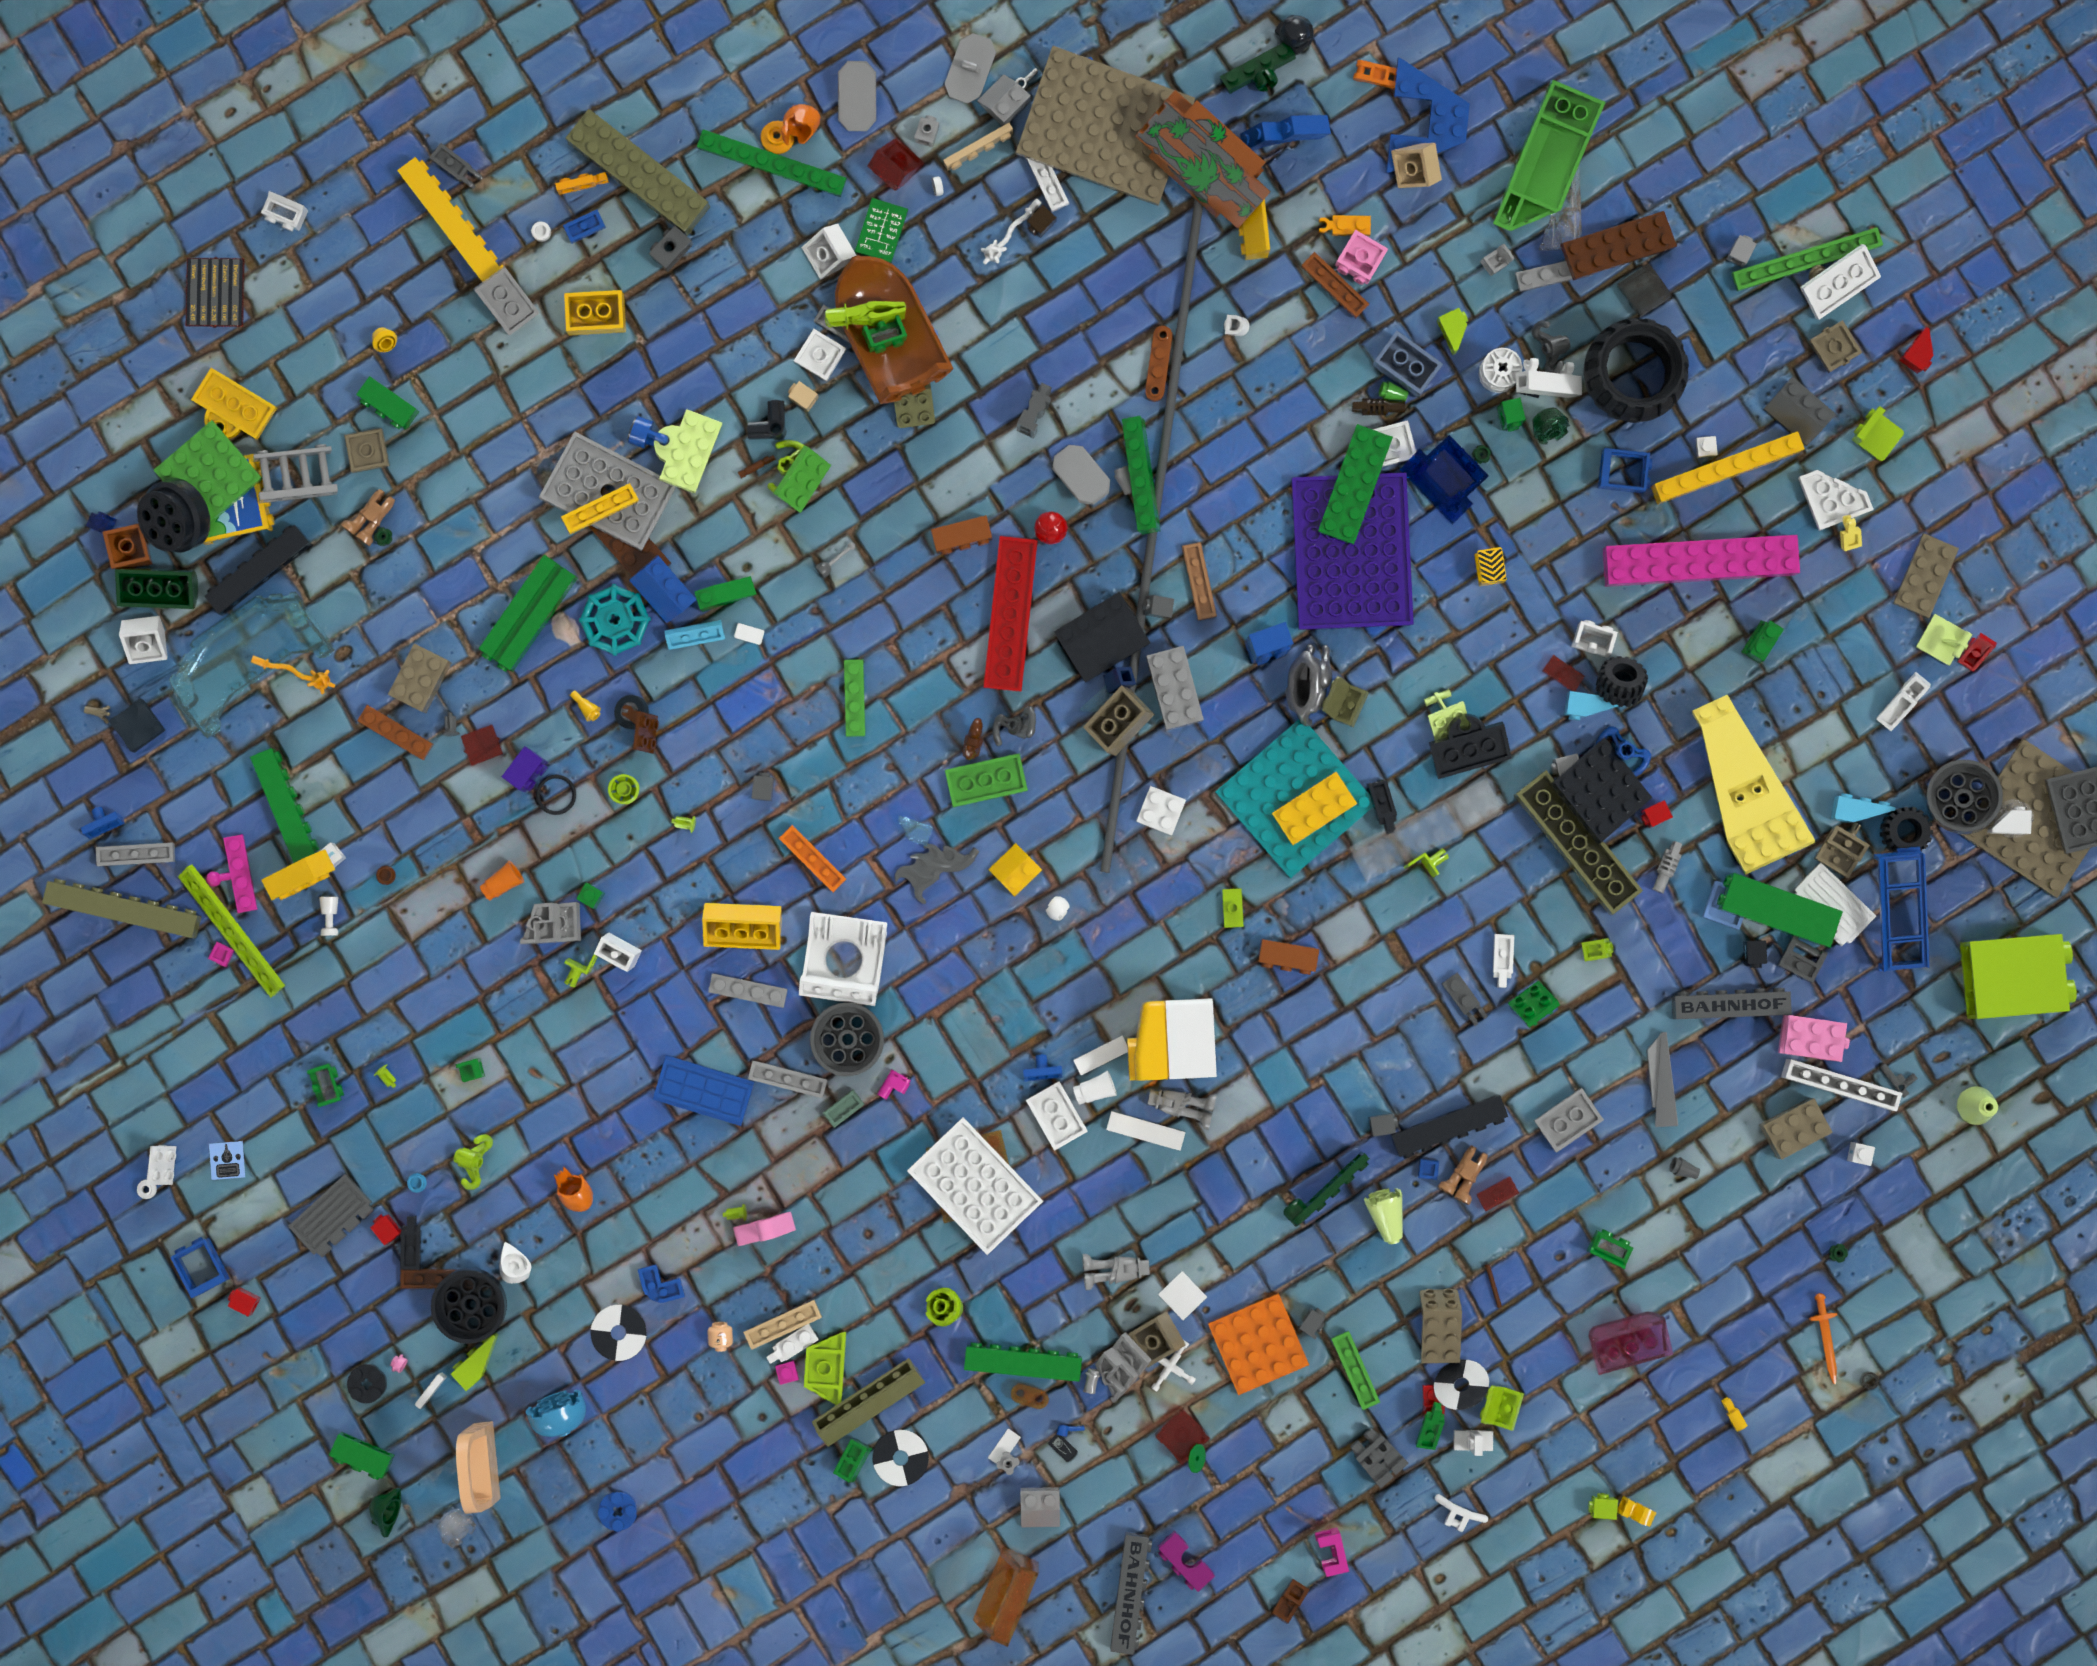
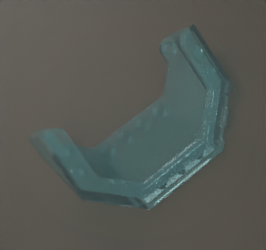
(222, 655)

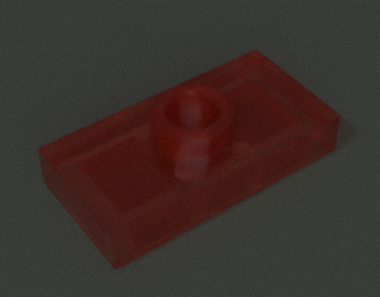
(1563, 673)
(1497, 1193)

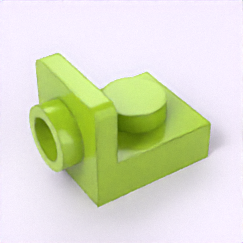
(1597, 949)

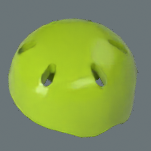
(623, 789)

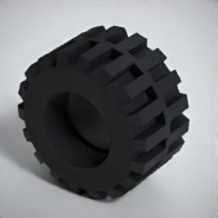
(1621, 681)
(1919, 821)

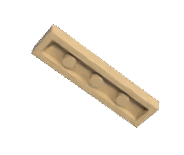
(971, 151)
(782, 1324)

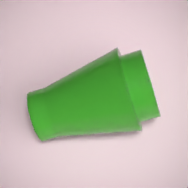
(1392, 392)

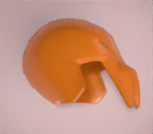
(800, 121)
(573, 1192)

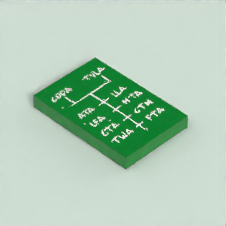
(881, 230)

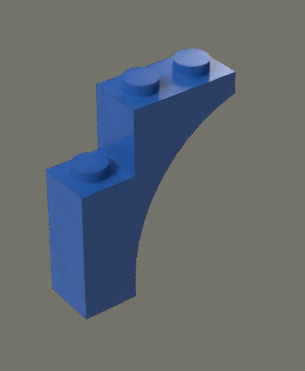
(1288, 130)

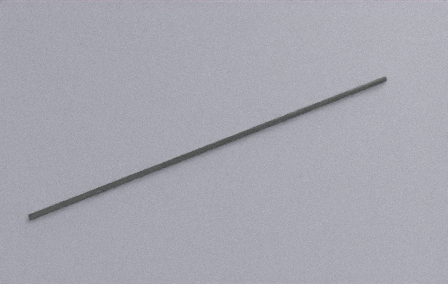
(1159, 486)

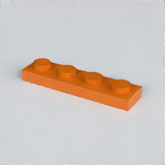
(812, 858)

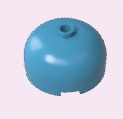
(557, 1414)

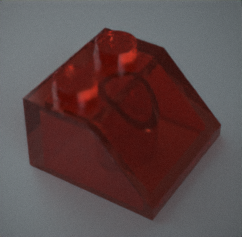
(895, 164)

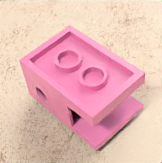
(1813, 1038)

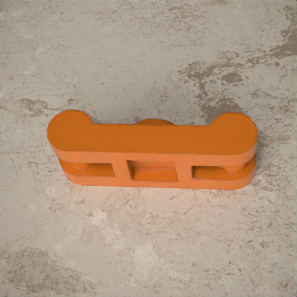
(1378, 74)

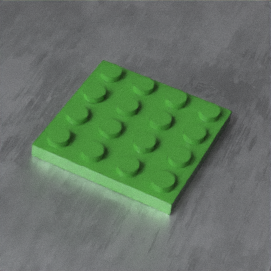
(213, 468)

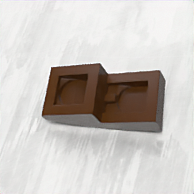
(1290, 1601)

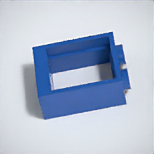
(1604, 471)
(184, 1274)

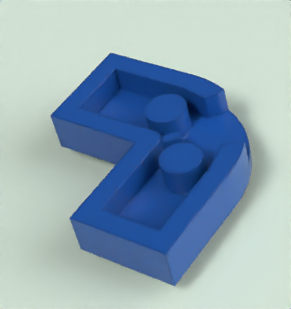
(655, 1289)

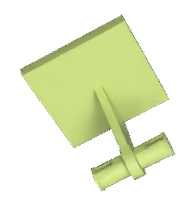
(1943, 640)
(1441, 719)

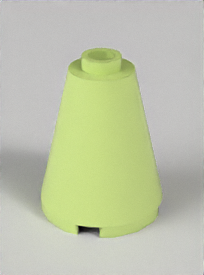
(1976, 1105)
(1387, 1213)

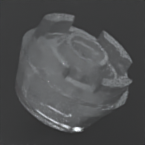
(455, 1526)

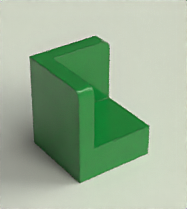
(471, 1070)

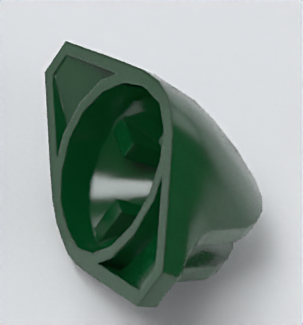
(385, 1510)

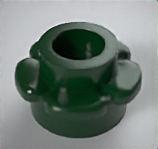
(1486, 453)
(378, 536)
(1833, 1253)

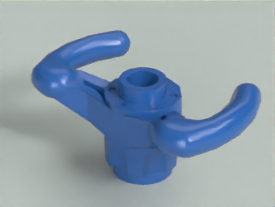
(1630, 749)

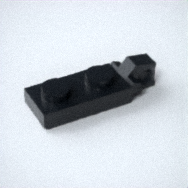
(1383, 804)
(411, 1245)

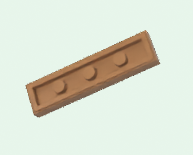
(1199, 581)

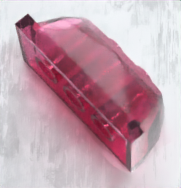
(1629, 1341)

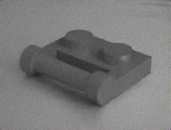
(1799, 964)

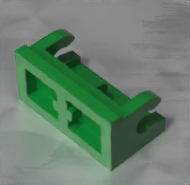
(852, 1460)

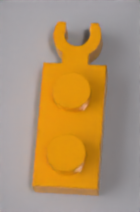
(583, 181)
(1346, 225)

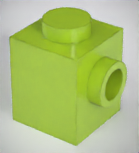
(1603, 1506)

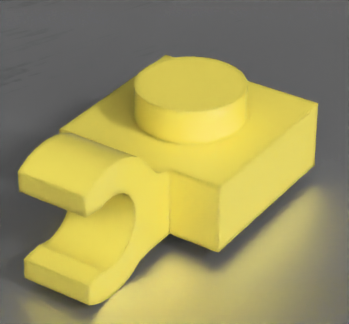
(1851, 536)

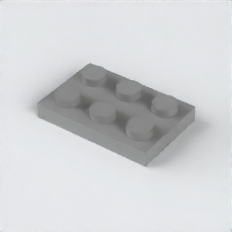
(506, 300)
(1568, 1120)

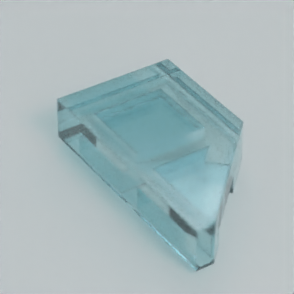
(915, 830)

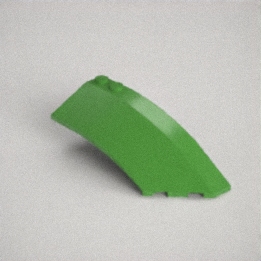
(1549, 156)

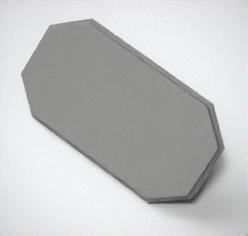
(970, 68)
(857, 96)
(1081, 474)

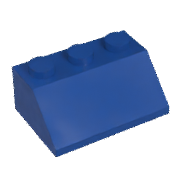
(662, 589)

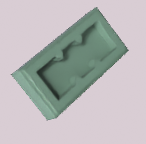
(843, 1108)

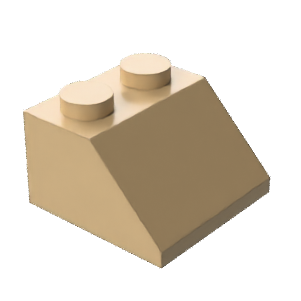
(1416, 165)

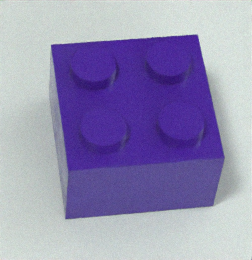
(525, 770)

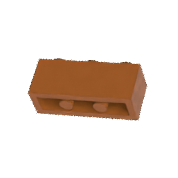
(961, 535)
(1288, 956)

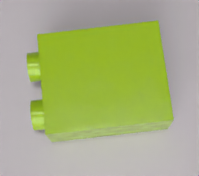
(2017, 976)

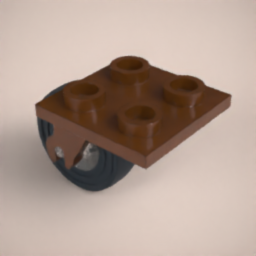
(633, 713)

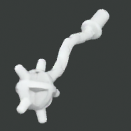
(994, 251)

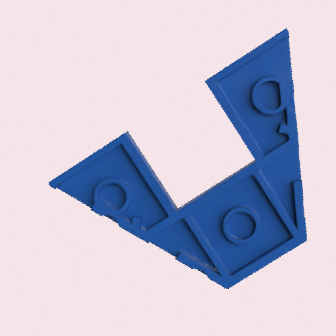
(1447, 111)

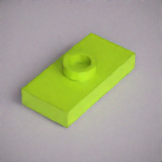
(1232, 908)

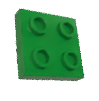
(1534, 1004)

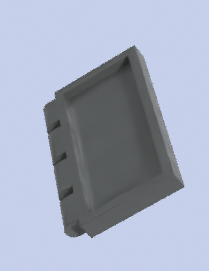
(330, 1214)

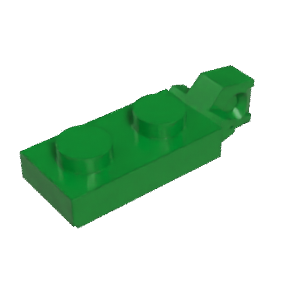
(1431, 1428)

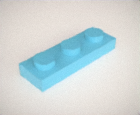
(694, 634)

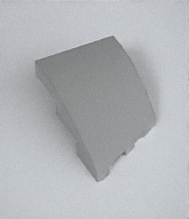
(553, 924)
(1122, 1365)

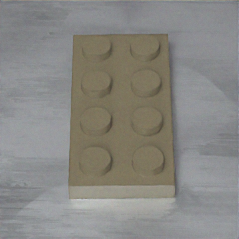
(1925, 576)

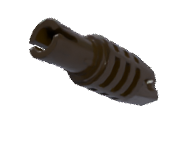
(1378, 406)

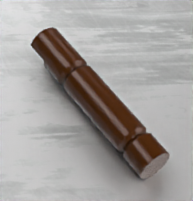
(755, 466)

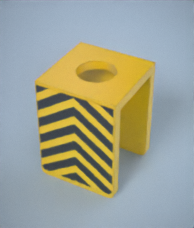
(1490, 566)

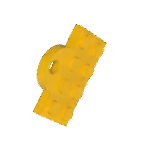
(232, 405)

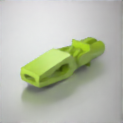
(865, 314)

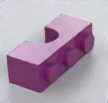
(1196, 1575)

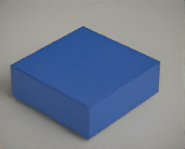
(1428, 1169)

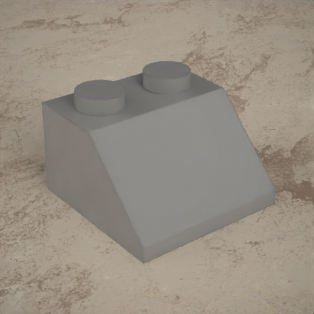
(1004, 100)
(1040, 1507)

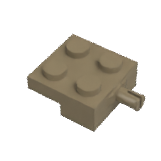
(1842, 850)

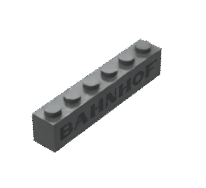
(1731, 1005)
(1129, 1593)

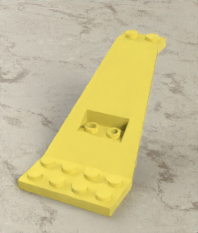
(1764, 823)

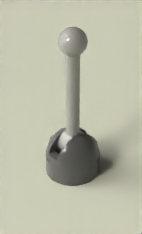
(824, 568)

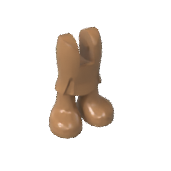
(371, 512)
(1466, 1170)

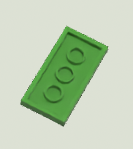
(986, 780)

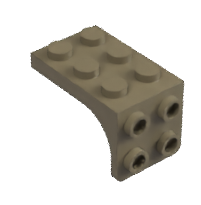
(1440, 1326)

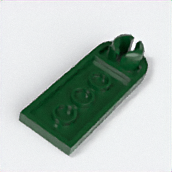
(1298, 1211)

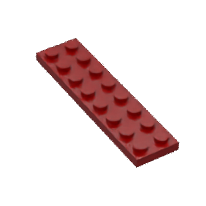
(1010, 614)

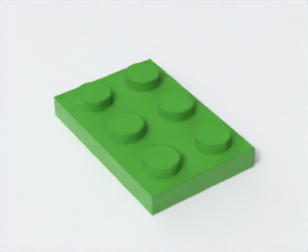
(802, 479)

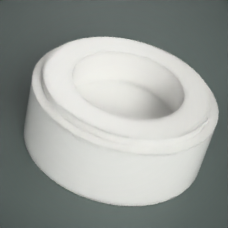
(937, 186)
(541, 231)

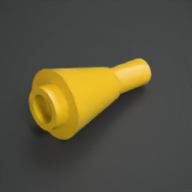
(588, 709)

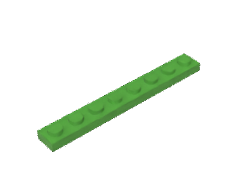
(1804, 259)

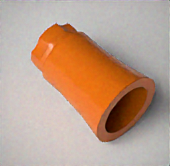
(502, 881)

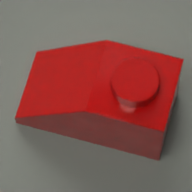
(1919, 353)

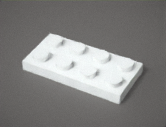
(1840, 281)

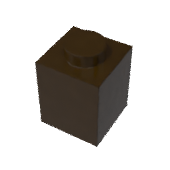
(1041, 221)

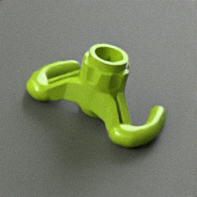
(786, 462)
(473, 1160)

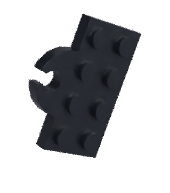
(1469, 747)

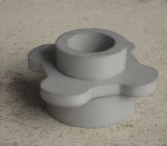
(1008, 1458)

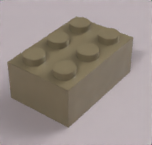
(419, 678)
(1118, 720)
(1795, 1128)

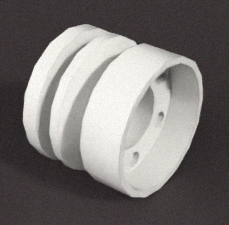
(1492, 378)

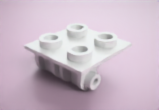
(161, 1165)

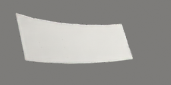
(1101, 1055)

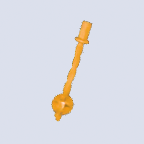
(318, 680)

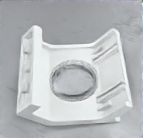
(843, 959)

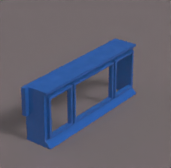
(1903, 854)

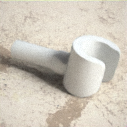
(1027, 78)

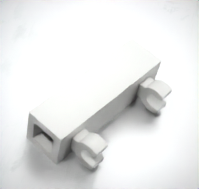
(1548, 383)

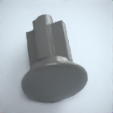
(450, 725)

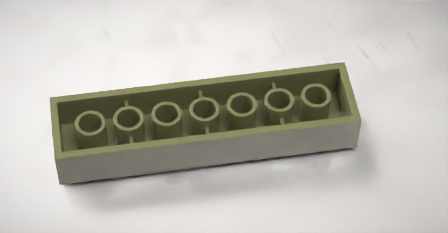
(637, 172)
(1589, 860)

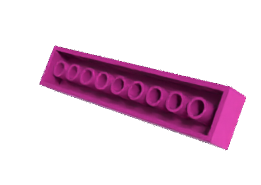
(1701, 560)

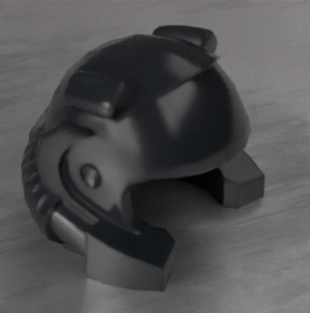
(1296, 33)

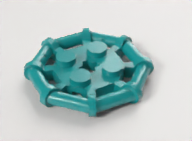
(624, 625)

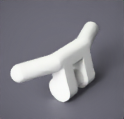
(1455, 1509)

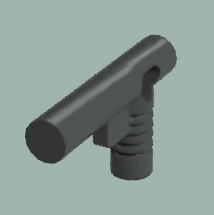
(1898, 1080)

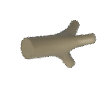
(99, 712)

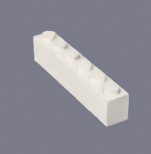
(1841, 1085)

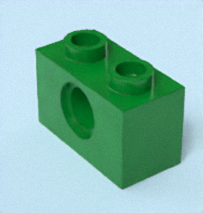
(1511, 414)

